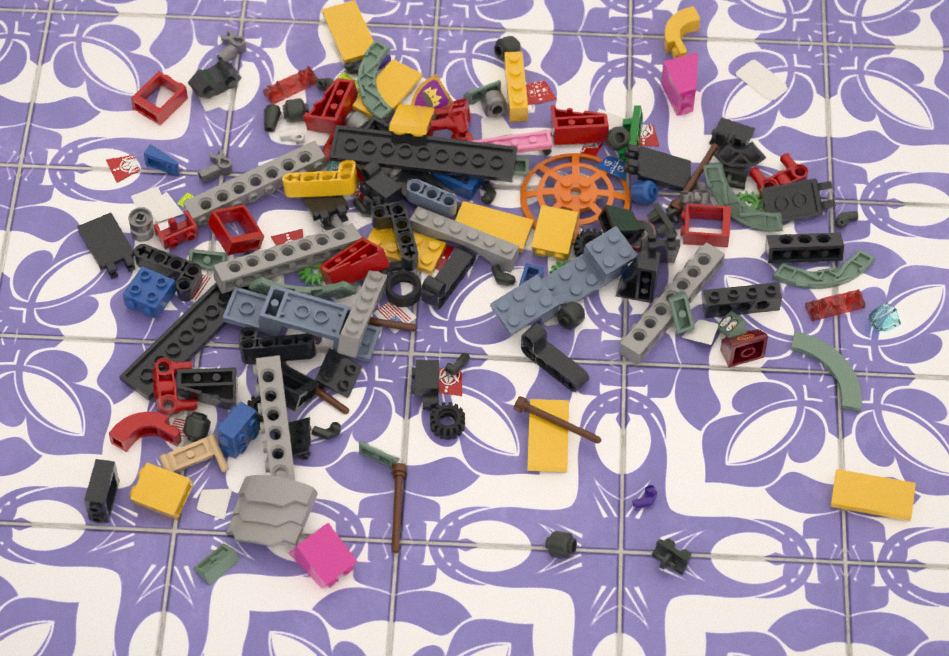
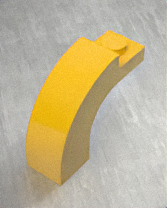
(679, 24)

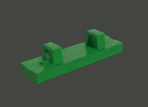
(634, 126)

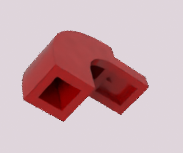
(143, 424)

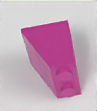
(680, 82)
(324, 556)

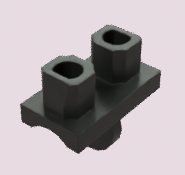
(735, 177)
(671, 216)
(670, 556)

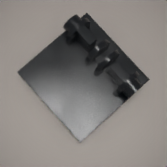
(731, 131)
(338, 373)
(299, 438)

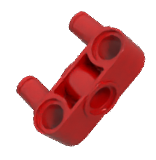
(456, 117)
(793, 173)
(165, 387)

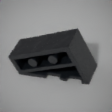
(640, 277)
(209, 386)

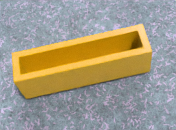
(516, 86)

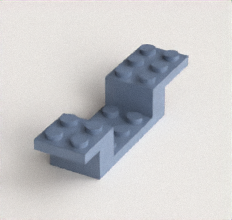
(574, 281)
(296, 312)

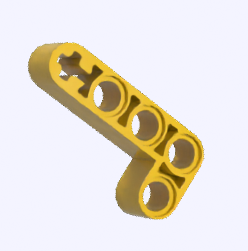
(322, 183)

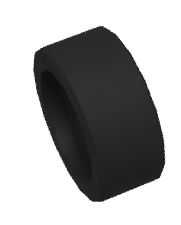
(403, 300)

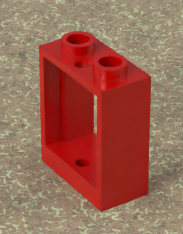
(151, 111)
(708, 212)
(238, 244)

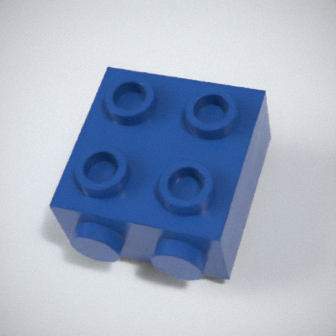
(149, 292)
(238, 430)

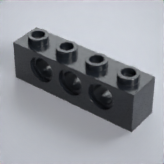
(804, 247)
(741, 300)

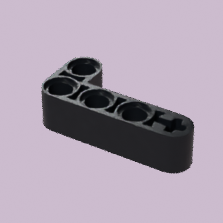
(395, 216)
(187, 276)
(438, 289)
(287, 346)
(553, 361)

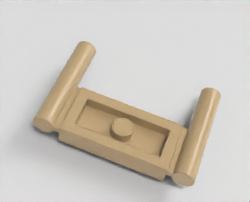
(194, 454)

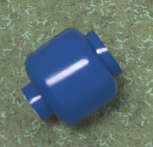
(644, 192)

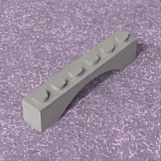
(488, 246)
(358, 319)

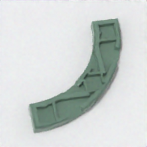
(367, 80)
(740, 211)
(825, 277)
(336, 290)
(835, 364)

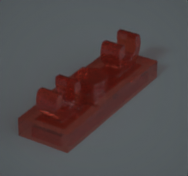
(290, 85)
(835, 305)

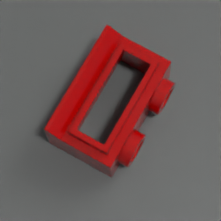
(177, 232)

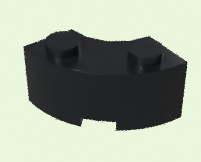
(214, 80)
(740, 156)

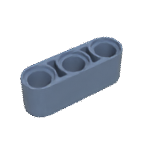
(431, 198)

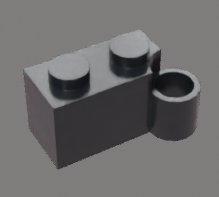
(378, 185)
(426, 382)

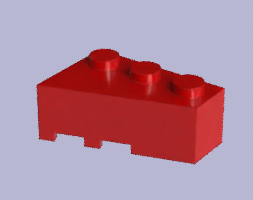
(332, 107)
(578, 127)
(354, 262)

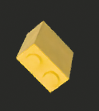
(555, 233)
(161, 491)

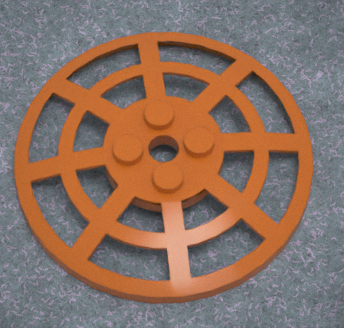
(573, 182)

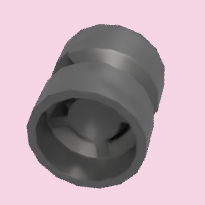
(141, 224)

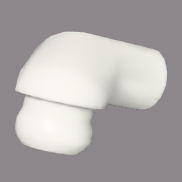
(293, 134)

